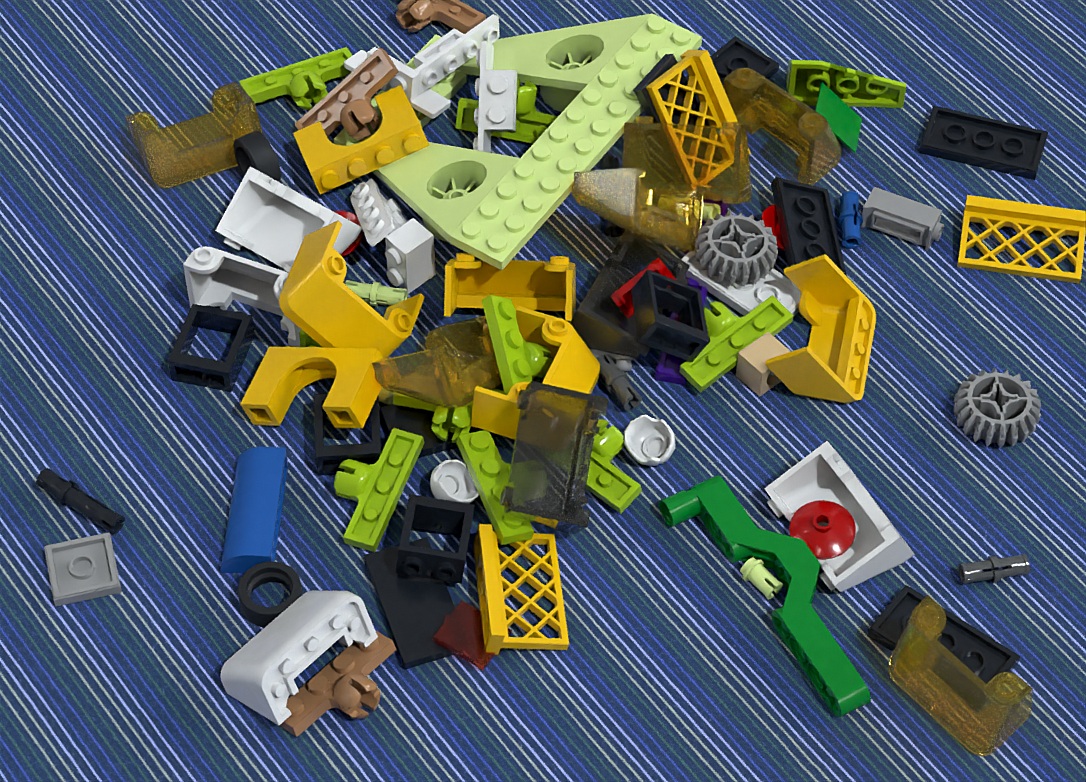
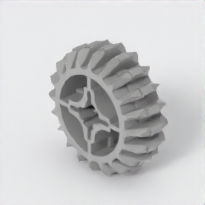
(736, 248)
(997, 407)

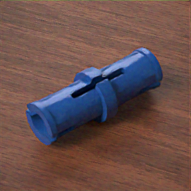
(850, 220)

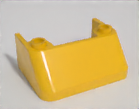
(528, 283)
(330, 310)
(840, 336)
(571, 369)

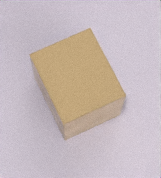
(752, 360)

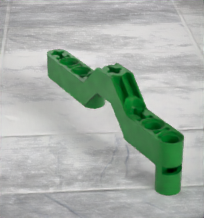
(796, 569)

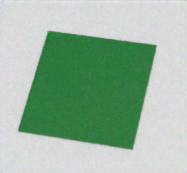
(840, 116)

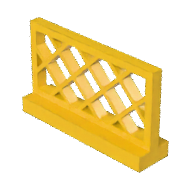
(703, 82)
(1023, 219)
(492, 597)

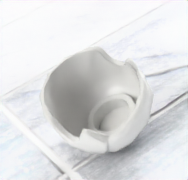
(649, 440)
(453, 482)

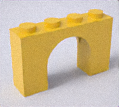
(338, 164)
(290, 369)

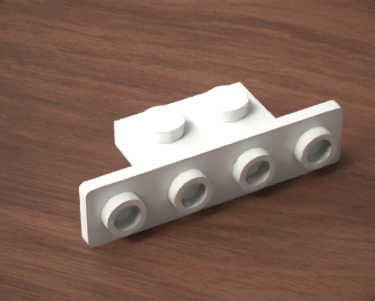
(453, 51)
(496, 98)
(428, 102)
(375, 212)

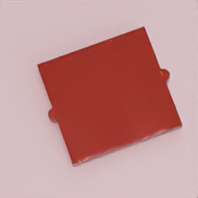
(464, 635)

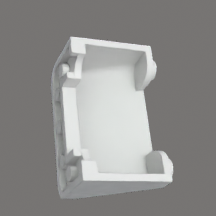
(276, 219)
(220, 277)
(829, 478)
(266, 666)

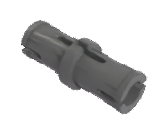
(618, 383)
(1014, 566)

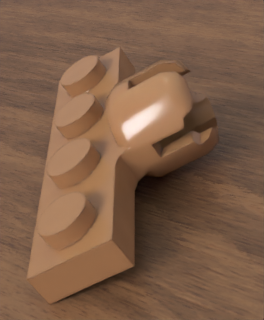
(451, 12)
(351, 99)
(340, 685)

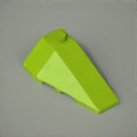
(850, 85)

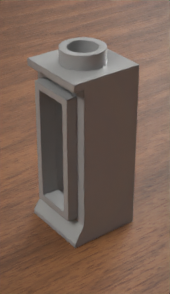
(902, 217)

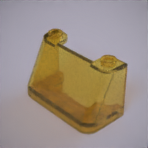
(765, 105)
(198, 144)
(690, 158)
(628, 204)
(448, 370)
(968, 708)

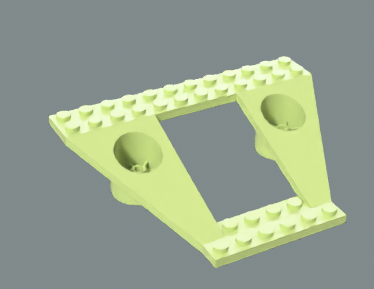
(499, 201)

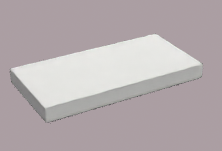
(751, 295)

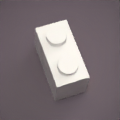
(410, 255)

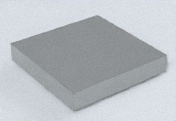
(82, 569)

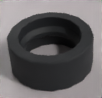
(256, 152)
(262, 574)

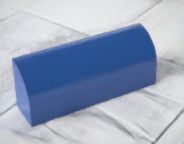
(255, 509)

